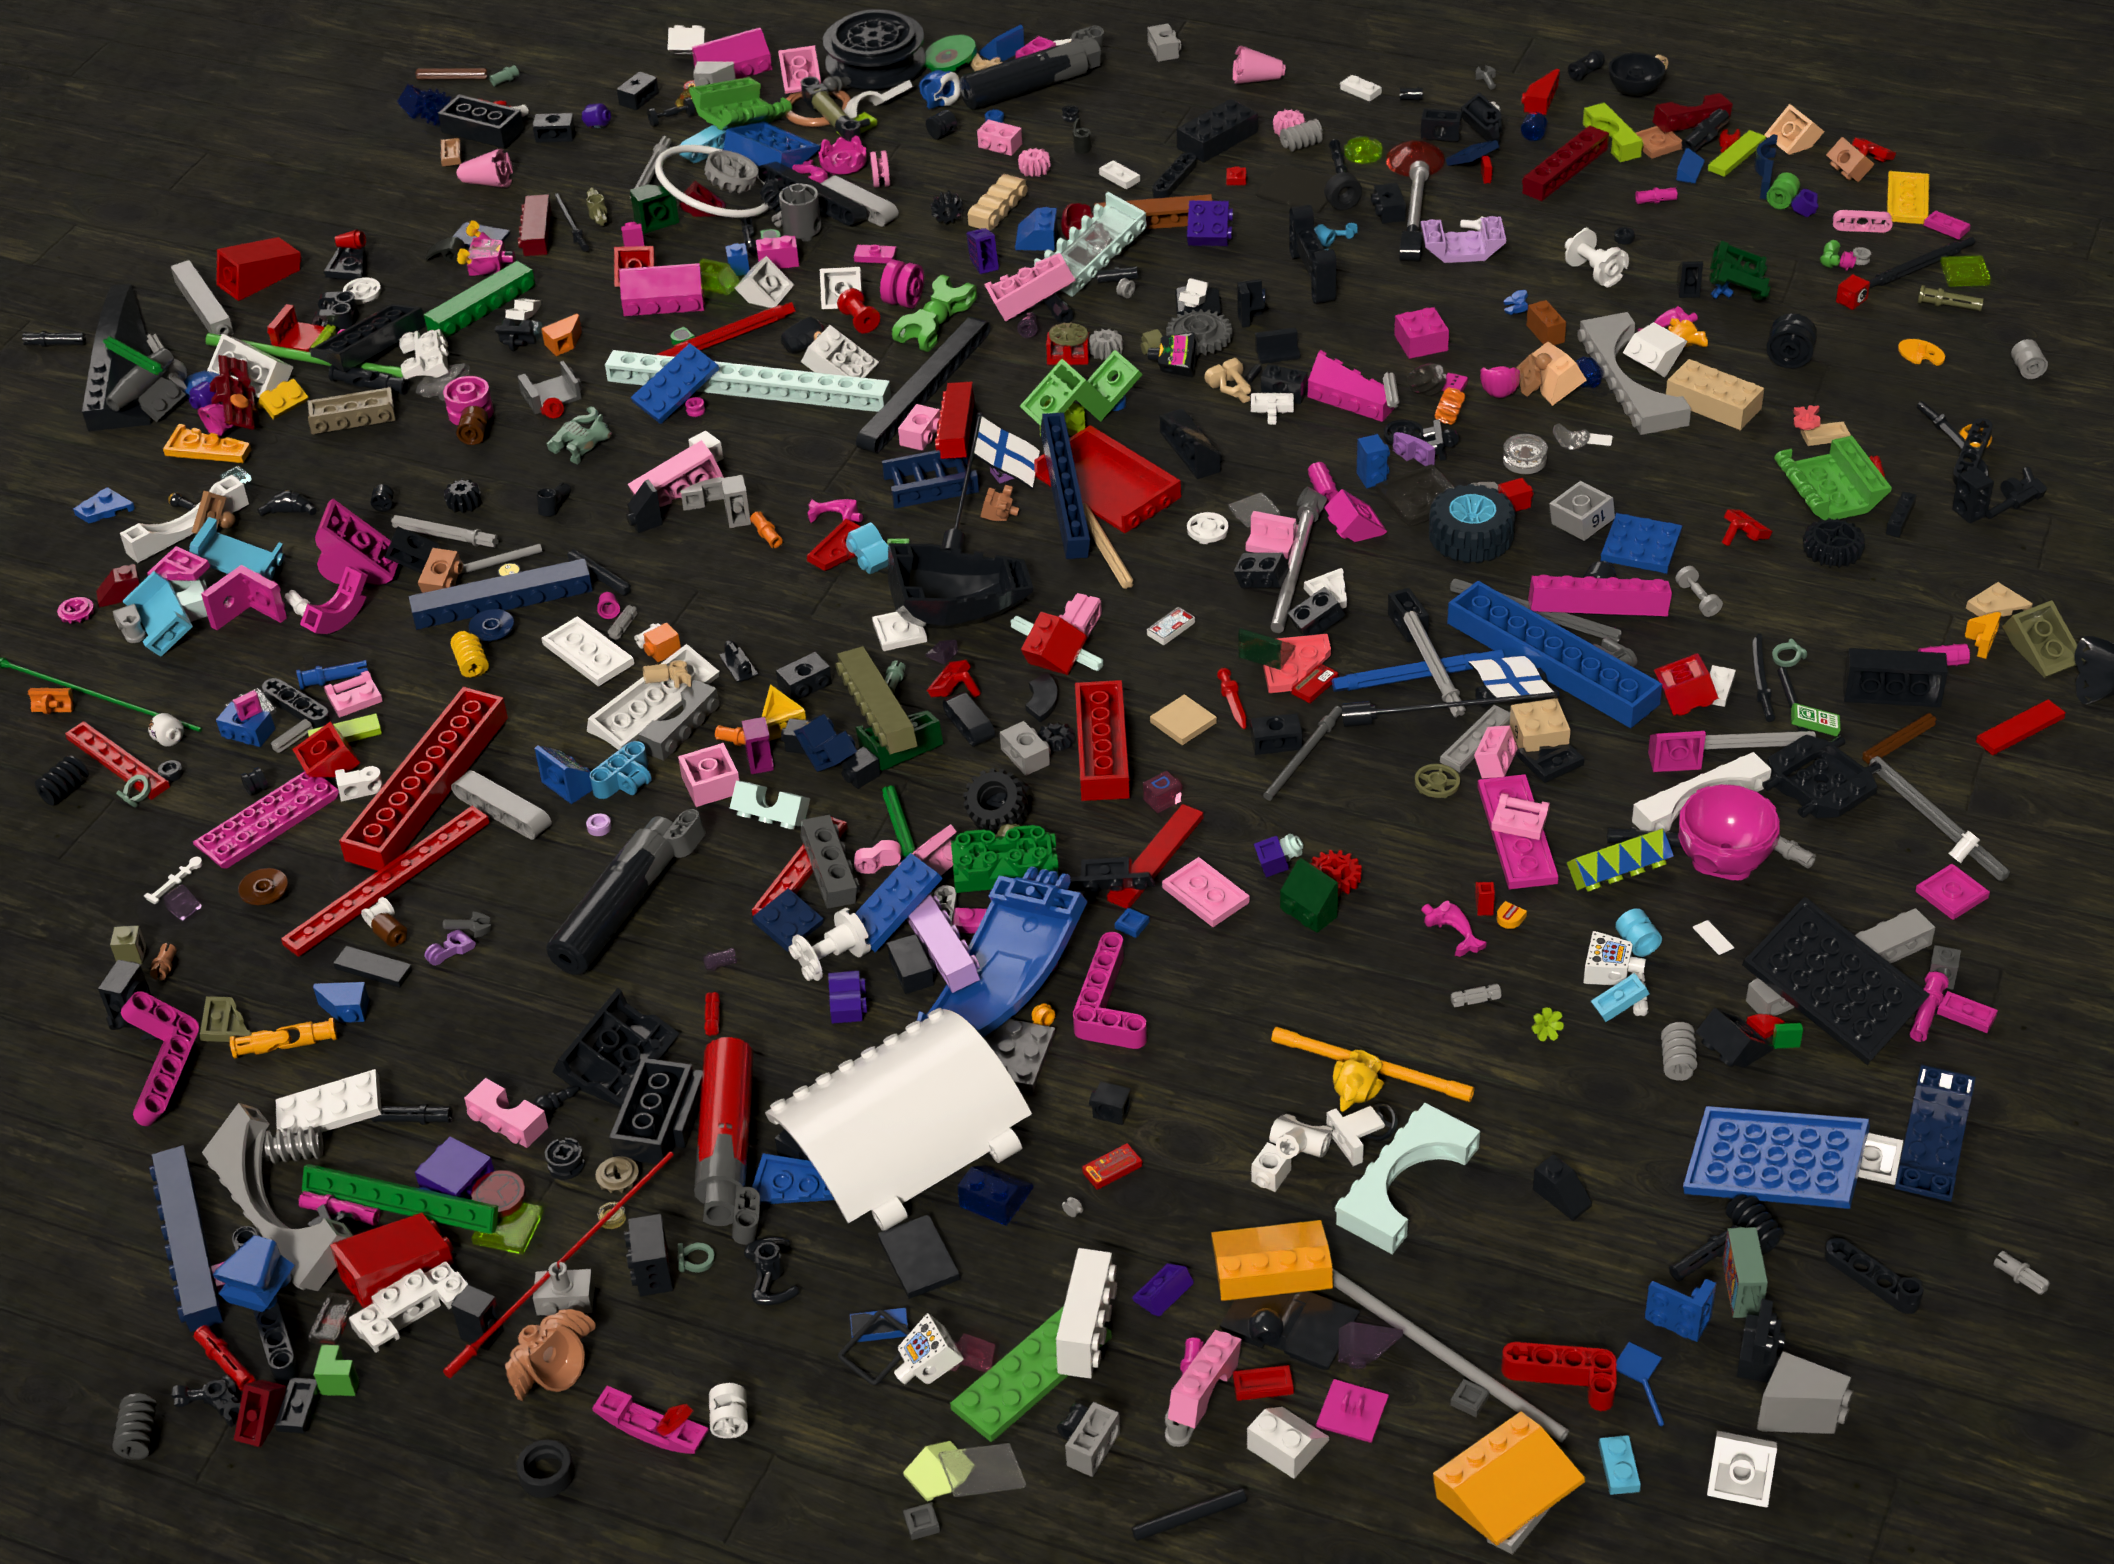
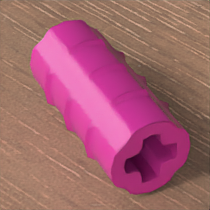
(1322, 480)
(1955, 654)

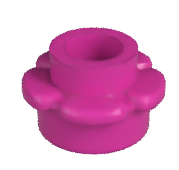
(1847, 260)

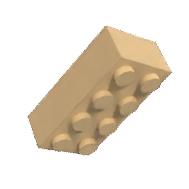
(1716, 394)

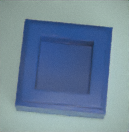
(1132, 922)

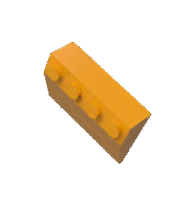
(1272, 1260)
(1507, 1478)

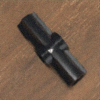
(1706, 130)

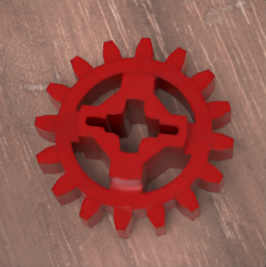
(1339, 868)

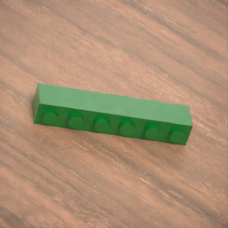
(480, 299)

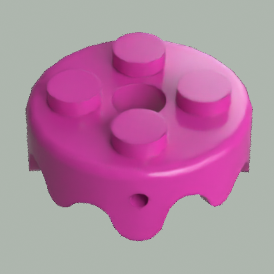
(843, 156)

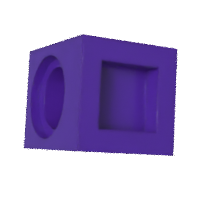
(1271, 856)

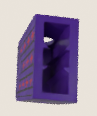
(982, 244)

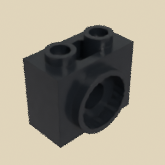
(120, 984)

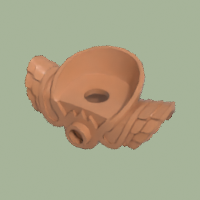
(549, 1353)

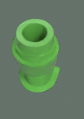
(1830, 254)

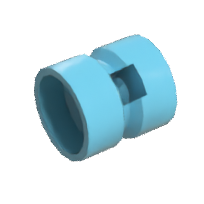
(1637, 929)

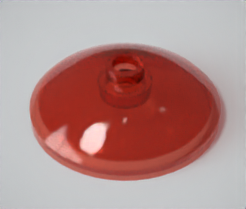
(1404, 154)

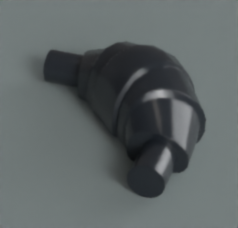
(287, 502)

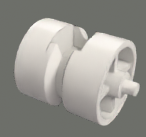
(728, 1410)

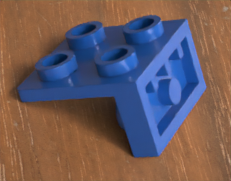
(1680, 1312)

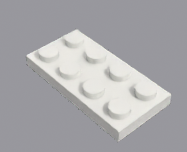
(588, 651)
(331, 1104)

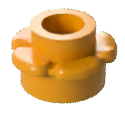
(1043, 1015)

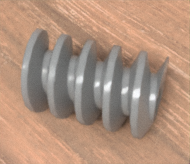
(1301, 135)
(1679, 1051)
(293, 1145)

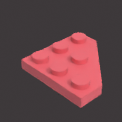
(1307, 655)

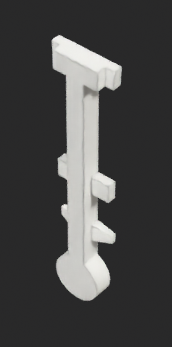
(194, 863)

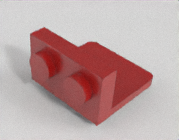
(289, 333)

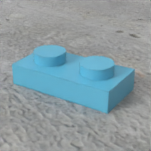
(1620, 997)
(1619, 1465)

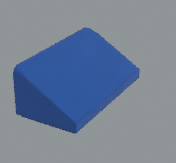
(1690, 167)

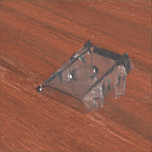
(433, 386)

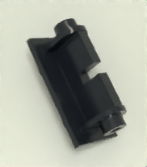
(737, 662)

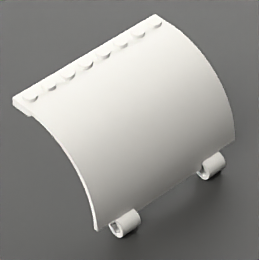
(905, 1116)

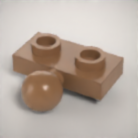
(1530, 372)
(212, 506)

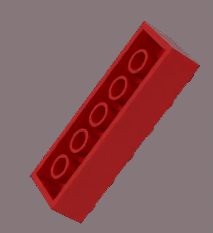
(1102, 740)

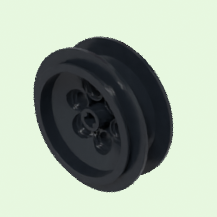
(875, 49)

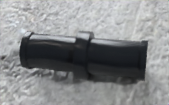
(1117, 274)

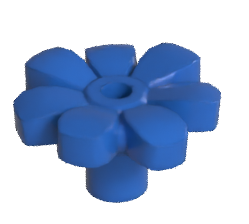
(1722, 289)

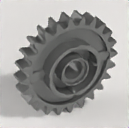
(1210, 329)

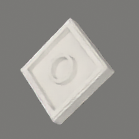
(896, 632)

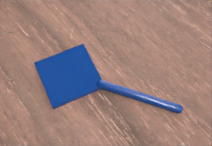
(1640, 1365)

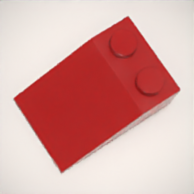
(1686, 684)

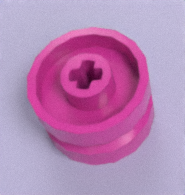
(902, 283)
(467, 392)

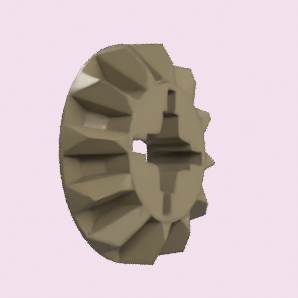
(625, 1166)

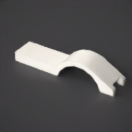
(874, 97)

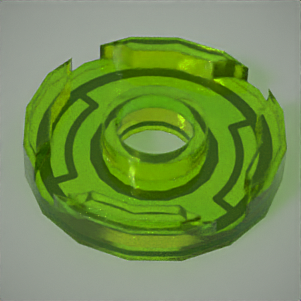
(1363, 150)

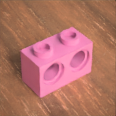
(999, 137)
(1495, 751)

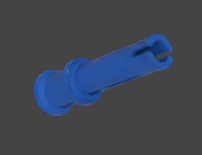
(320, 675)

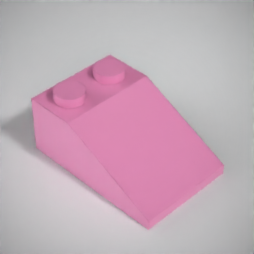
(796, 65)

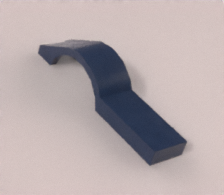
(1763, 165)

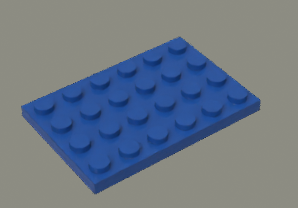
(1777, 1156)

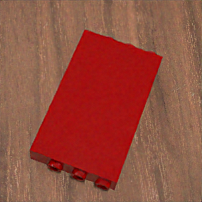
(1116, 480)

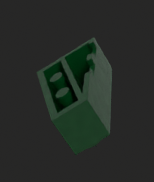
(927, 735)

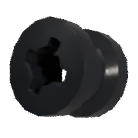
(382, 497)
(254, 781)

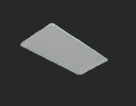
(1600, 439)
(1713, 937)

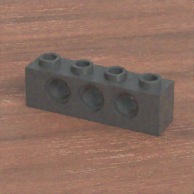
(829, 861)

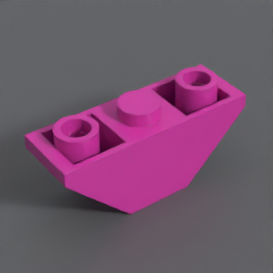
(632, 234)

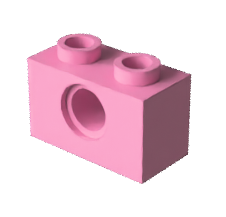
(919, 427)

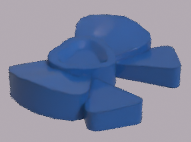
(1519, 301)

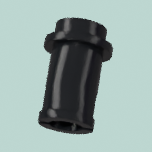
(1411, 93)

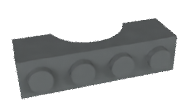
(665, 736)

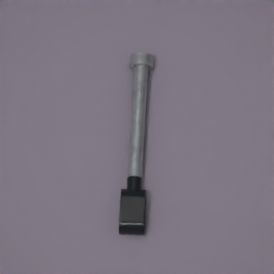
(1412, 238)

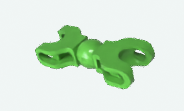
(926, 322)

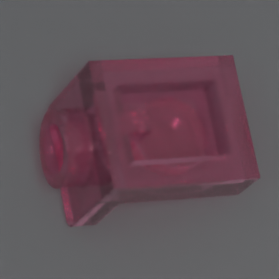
(976, 1353)

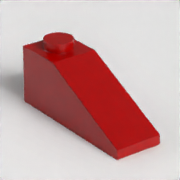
(1541, 93)

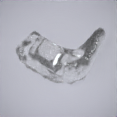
(1569, 439)

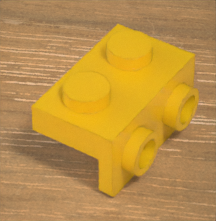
(282, 399)

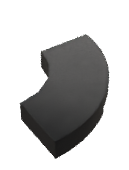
(1044, 697)

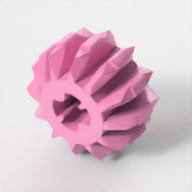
(1286, 119)
(1034, 162)

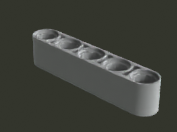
(878, 209)
(501, 804)

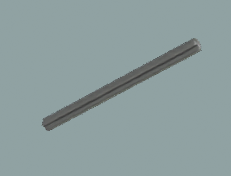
(1559, 618)
(1939, 818)

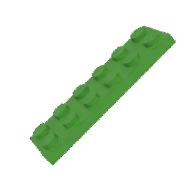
(1014, 1382)

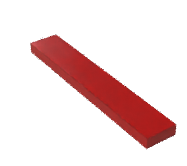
(115, 758)
(1159, 851)
(794, 873)

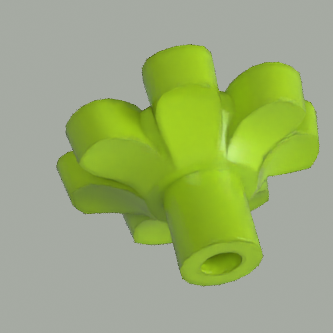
(1547, 1024)

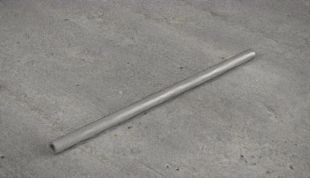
(1448, 1356)

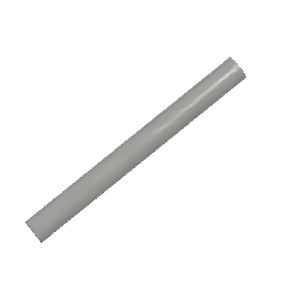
(498, 559)

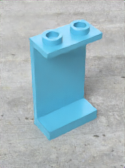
(229, 553)
(159, 613)

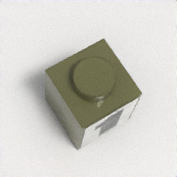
(128, 944)

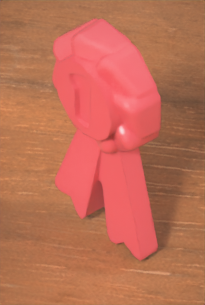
(1807, 418)

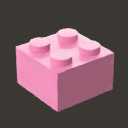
(708, 774)

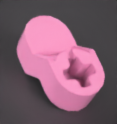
(882, 854)

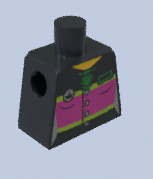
(1176, 354)

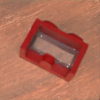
(1071, 354)

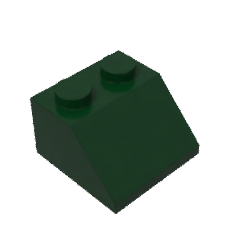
(653, 207)
(1310, 896)

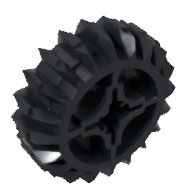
(1833, 542)

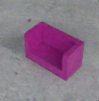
(757, 745)

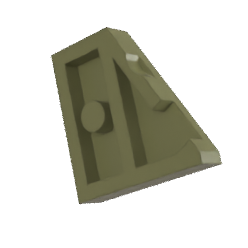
(221, 1020)

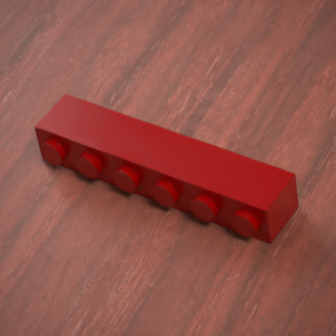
(955, 420)

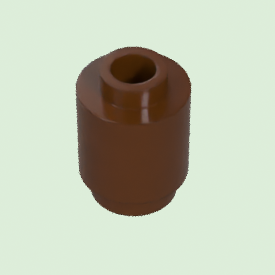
(389, 929)

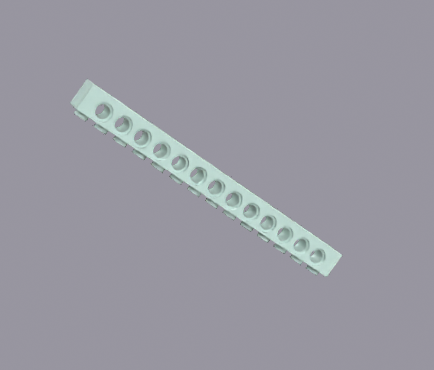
(762, 382)

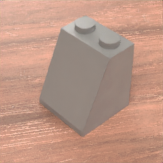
(1804, 1398)

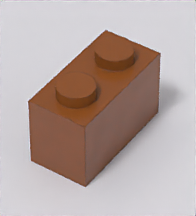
(1546, 323)

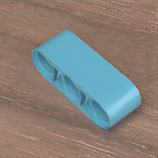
(708, 137)

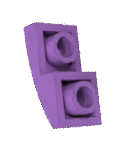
(1412, 447)

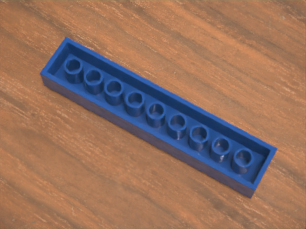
(1563, 656)

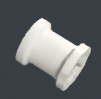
(382, 906)

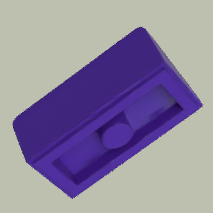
(1163, 1289)

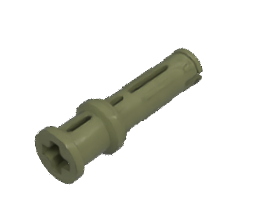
(1976, 303)

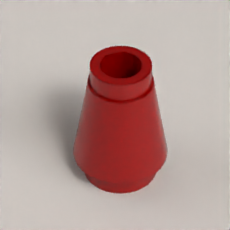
(352, 239)

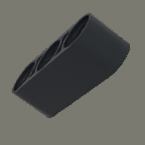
(968, 719)

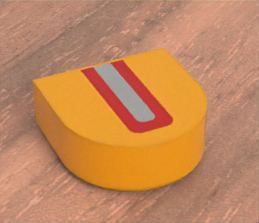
(1510, 916)

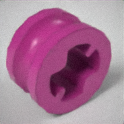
(695, 407)

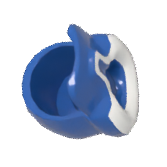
(940, 88)

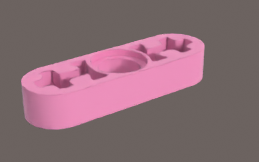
(1856, 215)

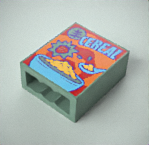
(1744, 1271)

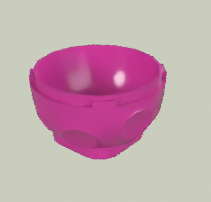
(1728, 830)

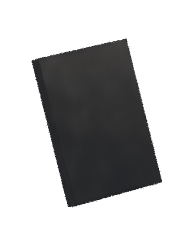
(918, 1256)

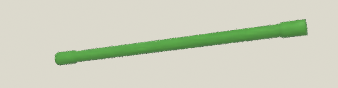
(213, 340)

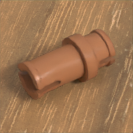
(162, 964)

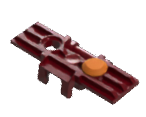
(235, 394)

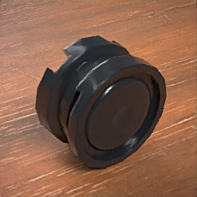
(564, 1158)

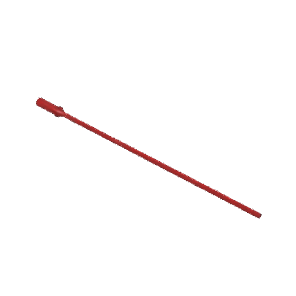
(471, 1350)

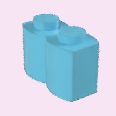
(868, 547)

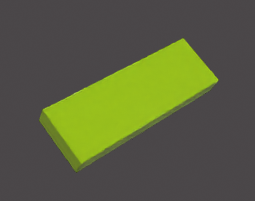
(356, 728)

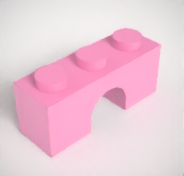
(520, 1125)

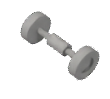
(1710, 604)

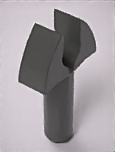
(1487, 76)
(478, 924)

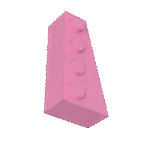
(1030, 286)
(680, 472)

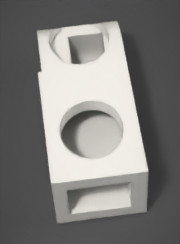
(358, 783)

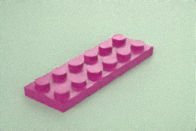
(1523, 859)

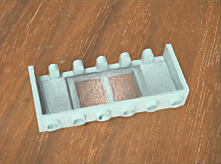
(1123, 224)

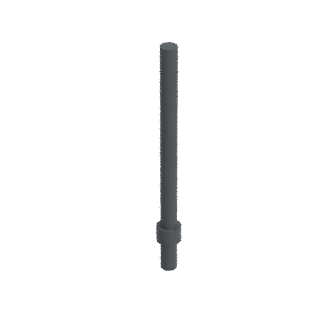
(1325, 725)

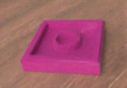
(1952, 891)

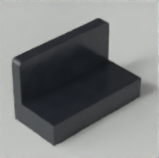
(1277, 345)

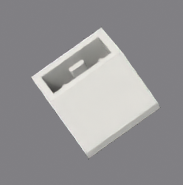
(683, 39)

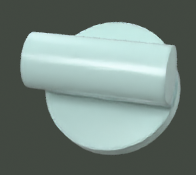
(1291, 846)

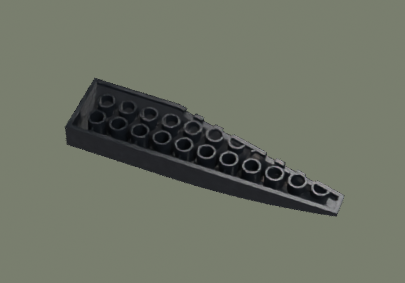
(123, 322)

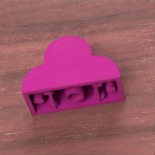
(353, 543)

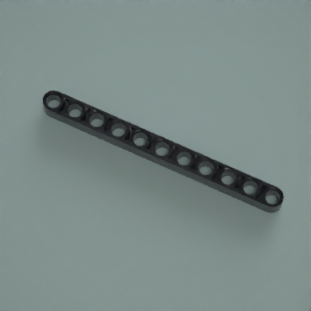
(923, 384)

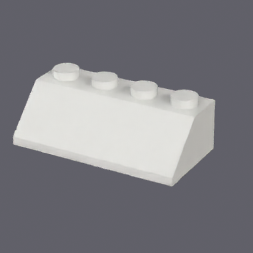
(263, 369)

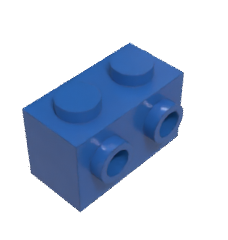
(1372, 460)

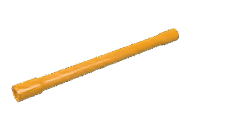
(1450, 1088)

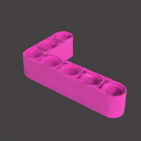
(1090, 1014)
(178, 1034)

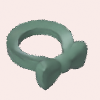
(1800, 653)
(134, 800)
(682, 1252)

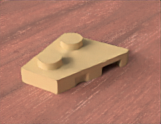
(1997, 599)

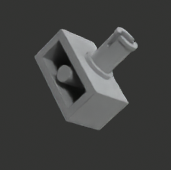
(564, 1290)

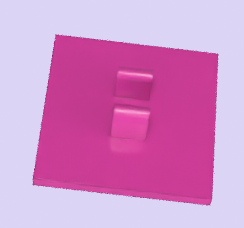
(1352, 1410)

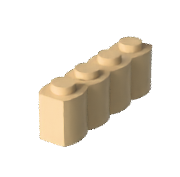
(997, 202)

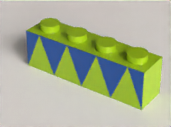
(1620, 859)

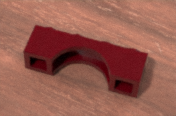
(1674, 117)

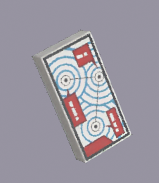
(1170, 626)

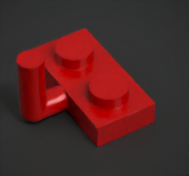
(1867, 147)
(1742, 521)
(950, 676)

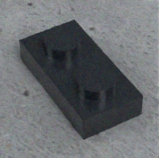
(297, 1405)

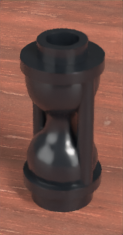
(1592, 61)

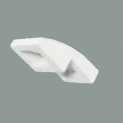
(523, 309)

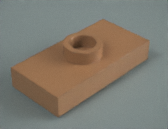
(450, 152)

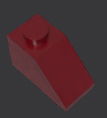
(703, 195)
(118, 585)
(258, 1411)

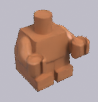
(998, 505)

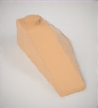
(1560, 375)

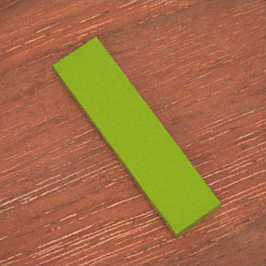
(1736, 153)

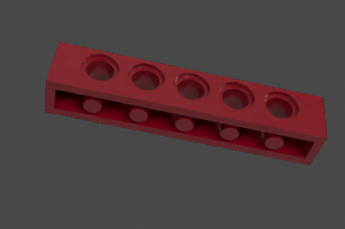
(1565, 163)

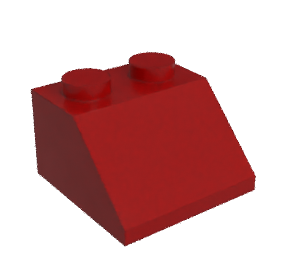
(1053, 644)
(325, 753)

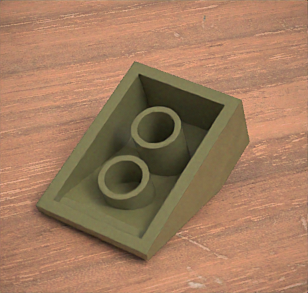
(2042, 639)

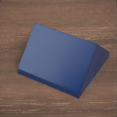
(1004, 45)

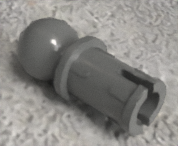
(836, 83)

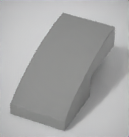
(696, 494)

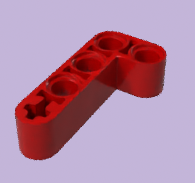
(1564, 1366)

